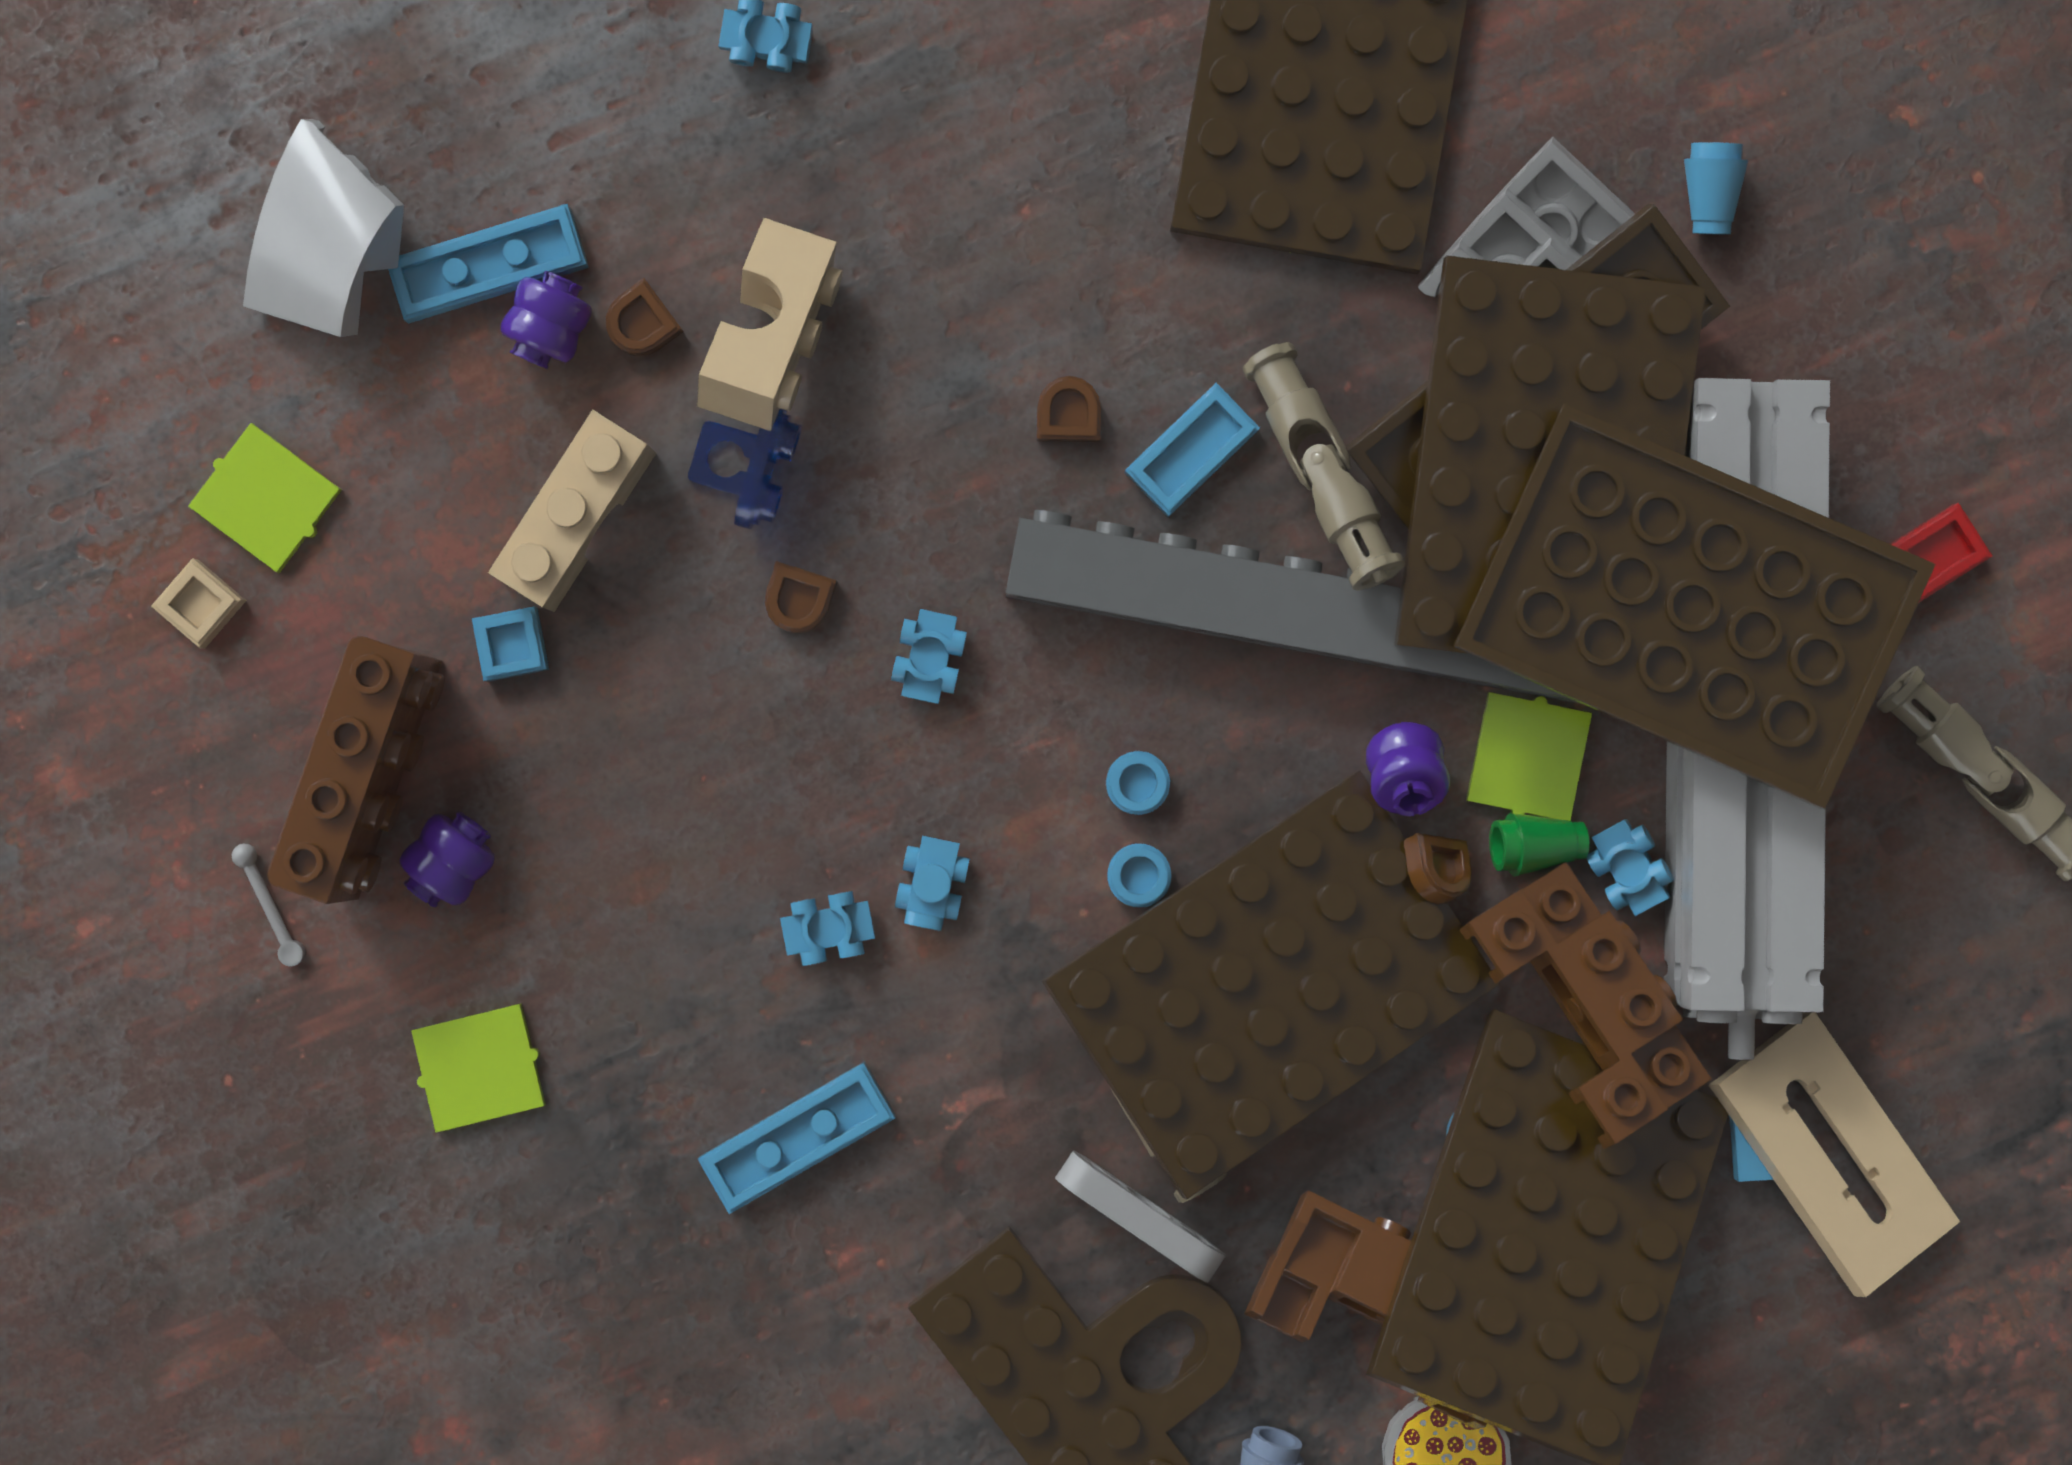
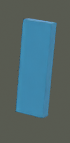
(487, 263)
(796, 1137)

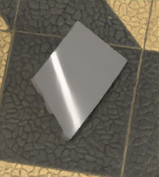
(1540, 218)
(320, 235)

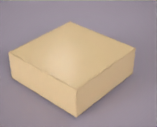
(198, 603)

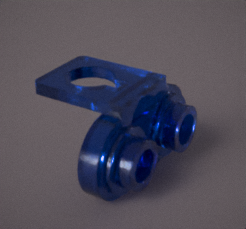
(756, 491)

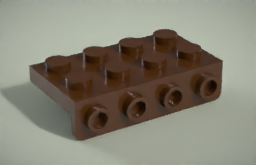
(355, 771)

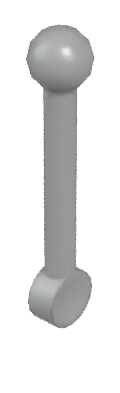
(291, 951)

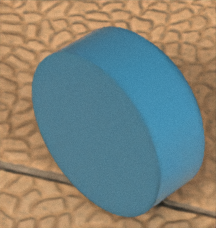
(1137, 782)
(1139, 875)

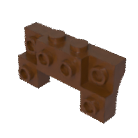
(1604, 992)
(1334, 1258)

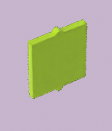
(265, 498)
(1529, 756)
(478, 1067)

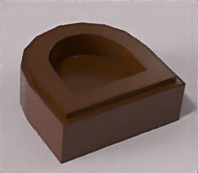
(640, 321)
(1069, 411)
(798, 598)
(1438, 866)

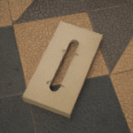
(1757, 1103)

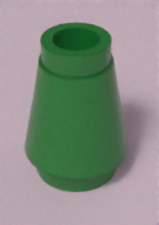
(1536, 843)

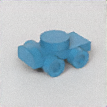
(770, 38)
(926, 670)
(1637, 877)
(929, 895)
(841, 925)

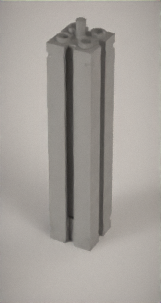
(1742, 854)

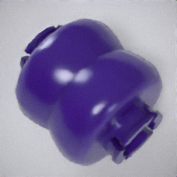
(546, 319)
(1407, 768)
(447, 859)

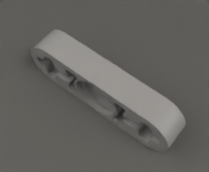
(1140, 1216)

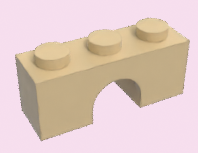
(753, 370)
(579, 494)

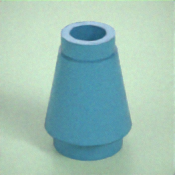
(1714, 185)

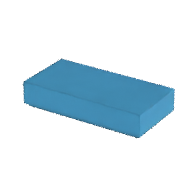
(1192, 450)

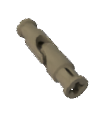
(1341, 503)
(1958, 742)

